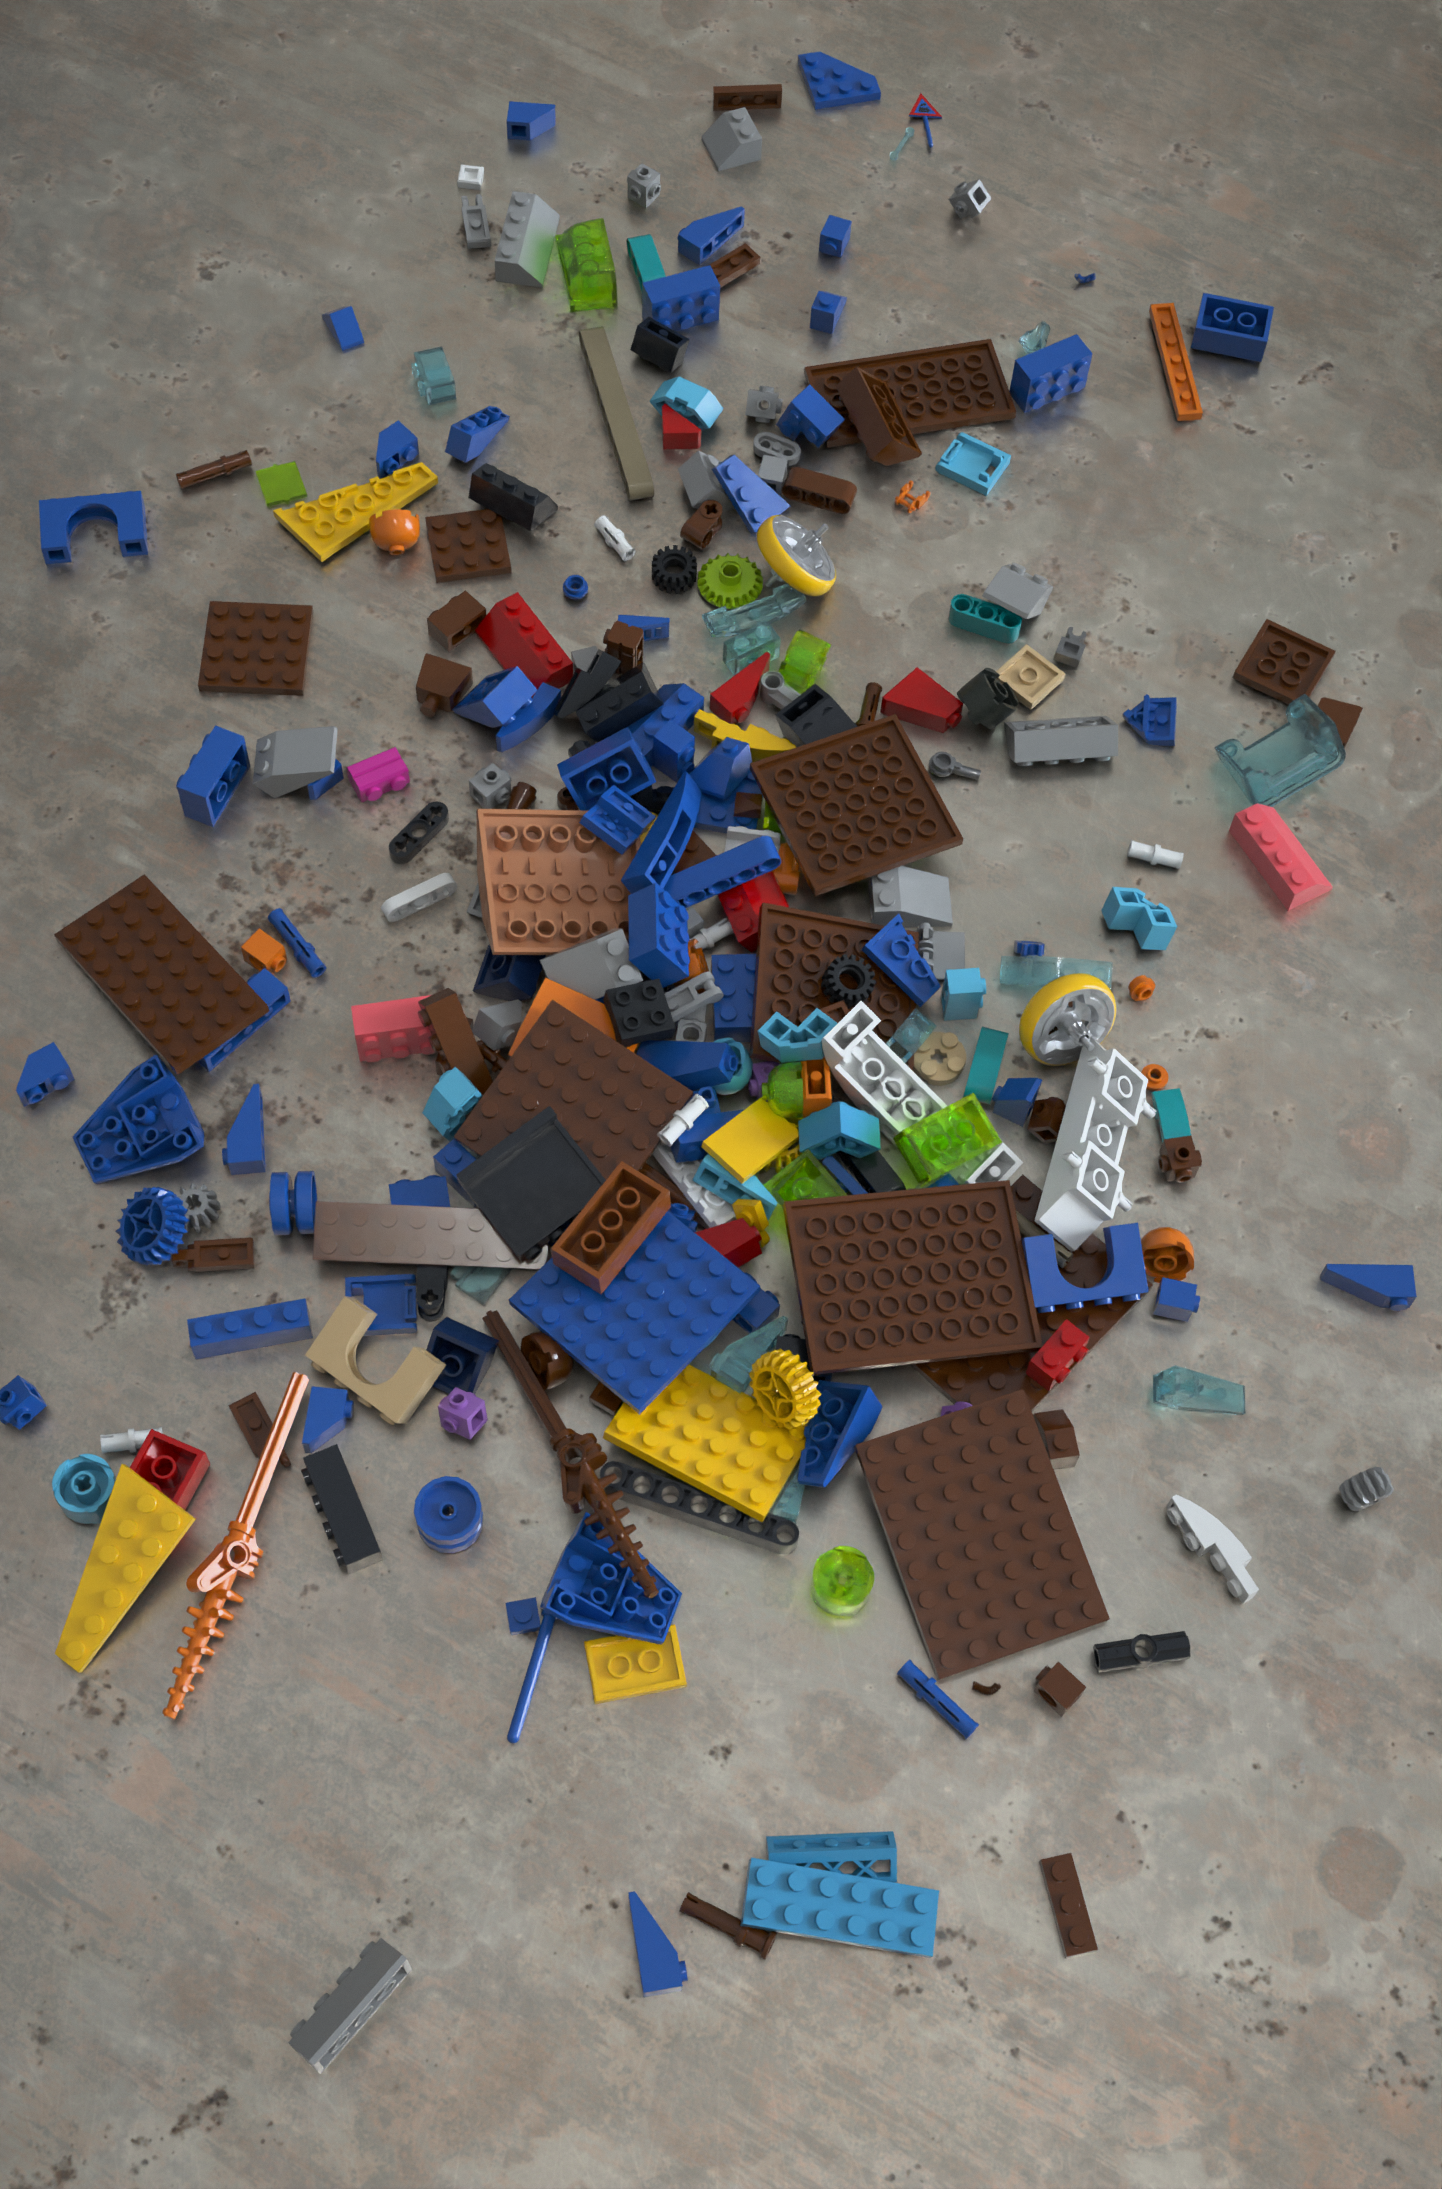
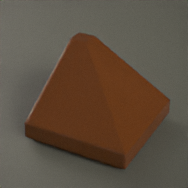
(748, 805)

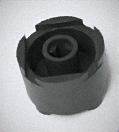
(988, 699)

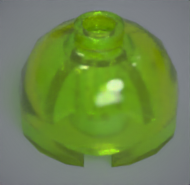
(785, 1090)

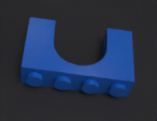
(64, 515)
(1123, 1276)

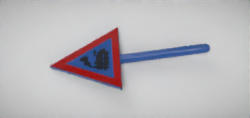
(924, 109)

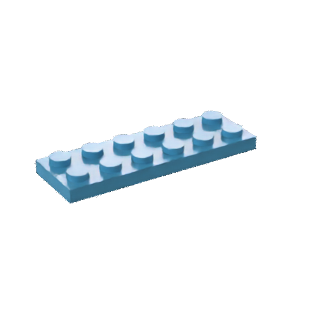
(840, 1908)

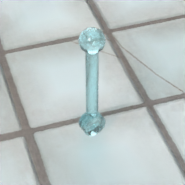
(909, 132)

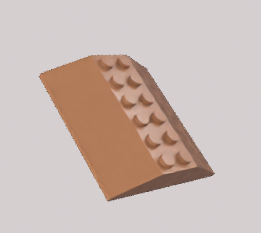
(547, 881)

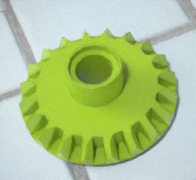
(730, 581)

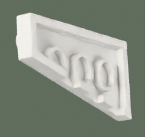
(708, 1205)

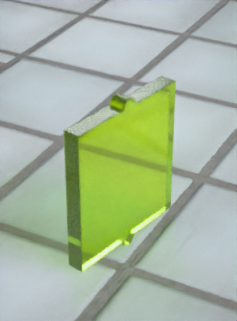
(281, 483)

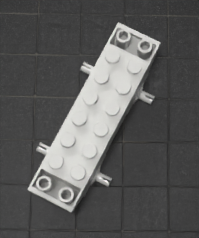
(1084, 1168)

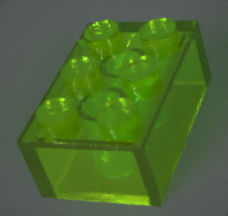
(947, 1140)

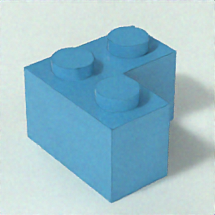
(839, 1129)

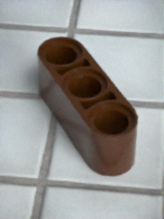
(819, 490)

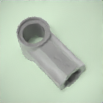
(775, 690)

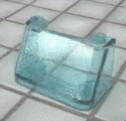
(1287, 757)

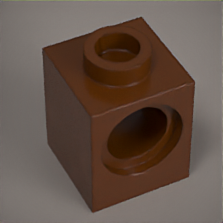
(1058, 1688)

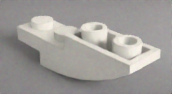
(1208, 1535)

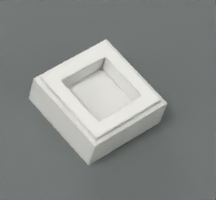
(470, 177)

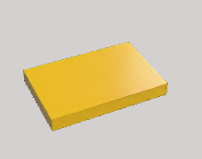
(751, 1140)
(633, 1667)

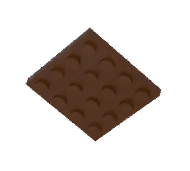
(256, 648)

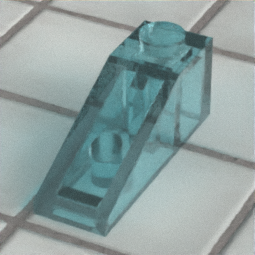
(736, 1361)
(1196, 1391)

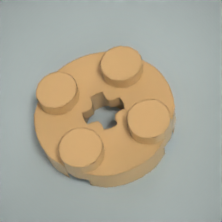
(951, 1066)

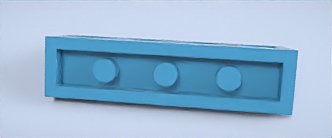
(837, 1849)

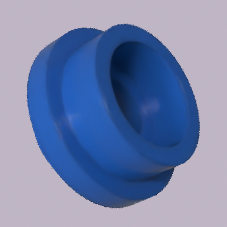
(572, 582)

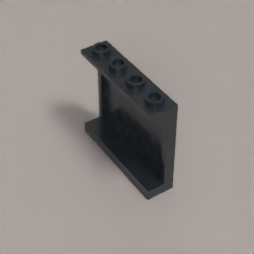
(532, 1184)

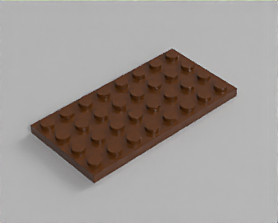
(930, 385)
(161, 974)

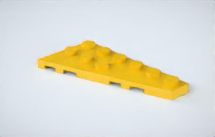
(344, 513)
(129, 1548)

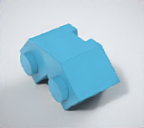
(689, 400)
(1131, 911)
(796, 1043)
(451, 1102)

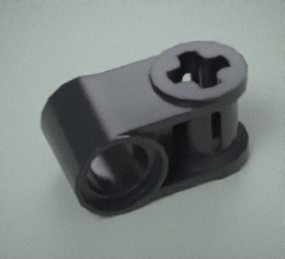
(431, 1287)

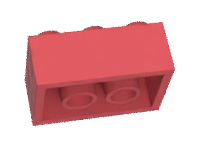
(390, 1029)

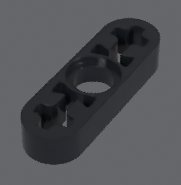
(416, 844)

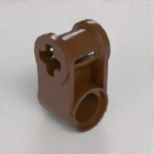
(703, 524)

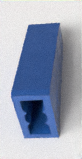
(690, 1062)

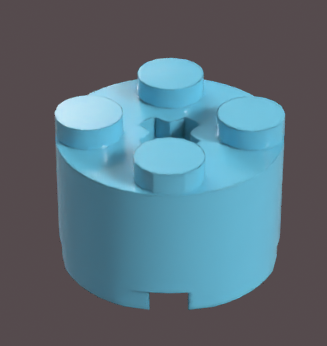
(80, 1474)

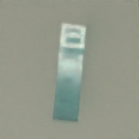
(738, 620)

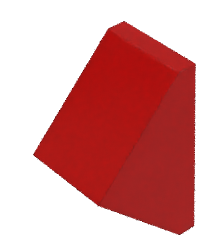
(678, 431)

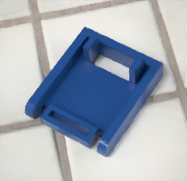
(389, 1299)

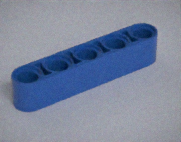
(723, 871)

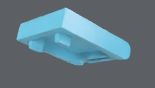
(969, 460)

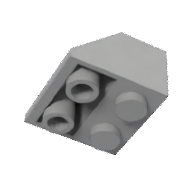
(701, 481)

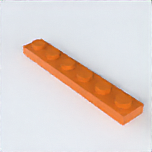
(1175, 362)

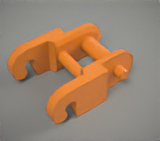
(917, 502)

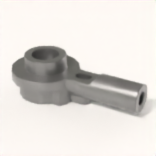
(943, 765)

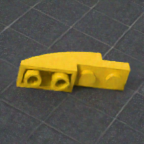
(761, 742)

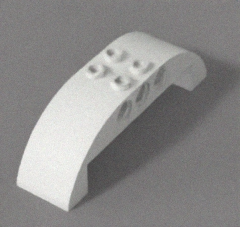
(893, 1093)

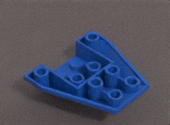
(140, 1125)
(600, 1596)

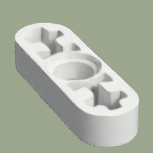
(419, 897)

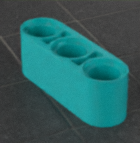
(644, 259)
(984, 618)
(986, 1064)

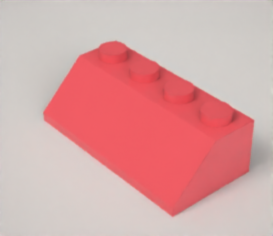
(1278, 855)

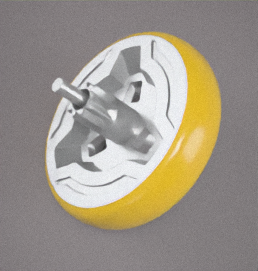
(796, 555)
(1050, 1008)

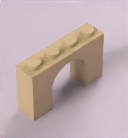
(336, 1353)

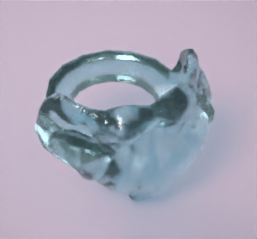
(1036, 338)

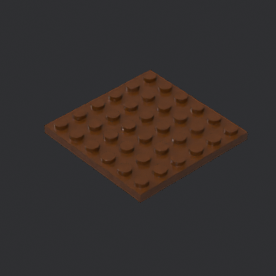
(855, 804)
(790, 964)
(595, 1086)

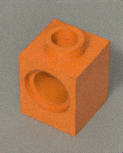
(264, 952)

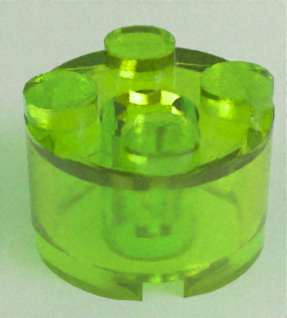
(804, 659)
(836, 1597)

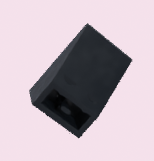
(812, 717)

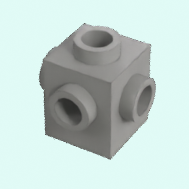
(643, 185)
(969, 198)
(754, 404)
(490, 786)

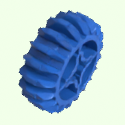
(152, 1226)

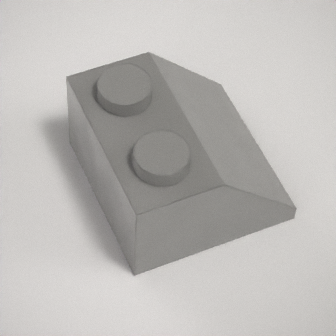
(733, 140)
(1019, 591)

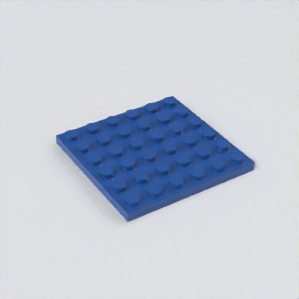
(648, 1319)

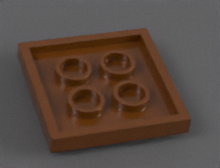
(467, 545)
(1283, 663)

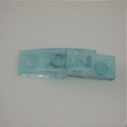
(1044, 969)

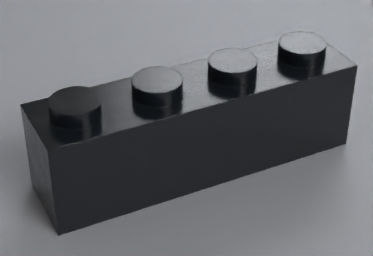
(342, 1509)

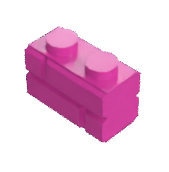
(378, 775)

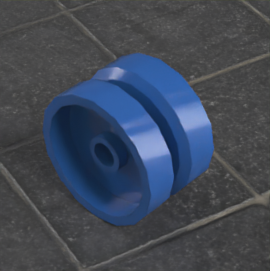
(289, 1203)
(433, 1519)

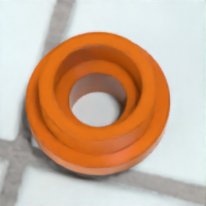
(1141, 988)
(1155, 1084)

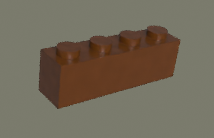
(454, 1037)

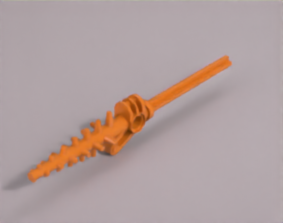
(217, 1571)

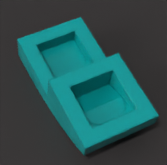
(1171, 1113)

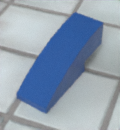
(529, 719)

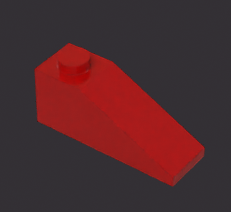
(736, 697)

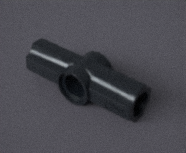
(1122, 1653)

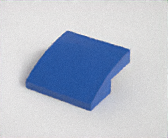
(617, 819)

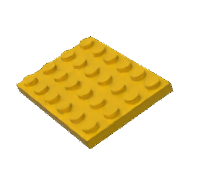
(712, 1441)

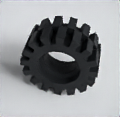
(674, 581)
(857, 971)

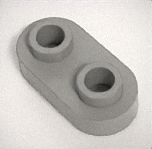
(777, 447)

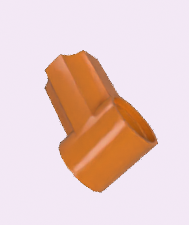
(788, 871)

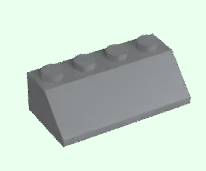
(526, 241)
(1061, 739)
(350, 2004)

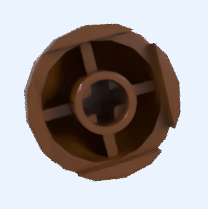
(546, 1359)

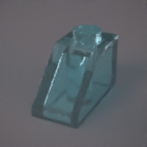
(910, 1035)

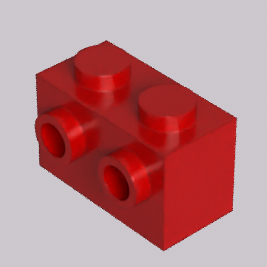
(1057, 1355)

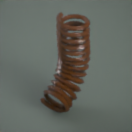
(983, 1689)

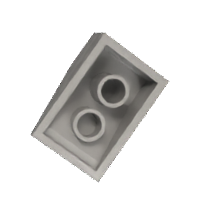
(294, 759)
(912, 894)
(593, 965)

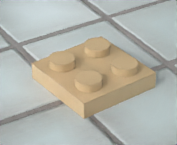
(1030, 676)

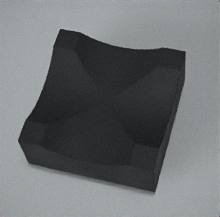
(639, 1012)

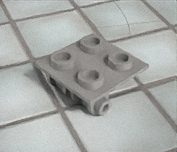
(941, 949)

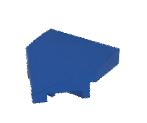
(1154, 720)

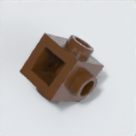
(1047, 1119)
(1179, 1159)

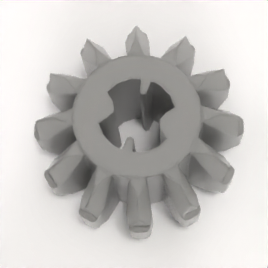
(207, 1209)
(1366, 1488)

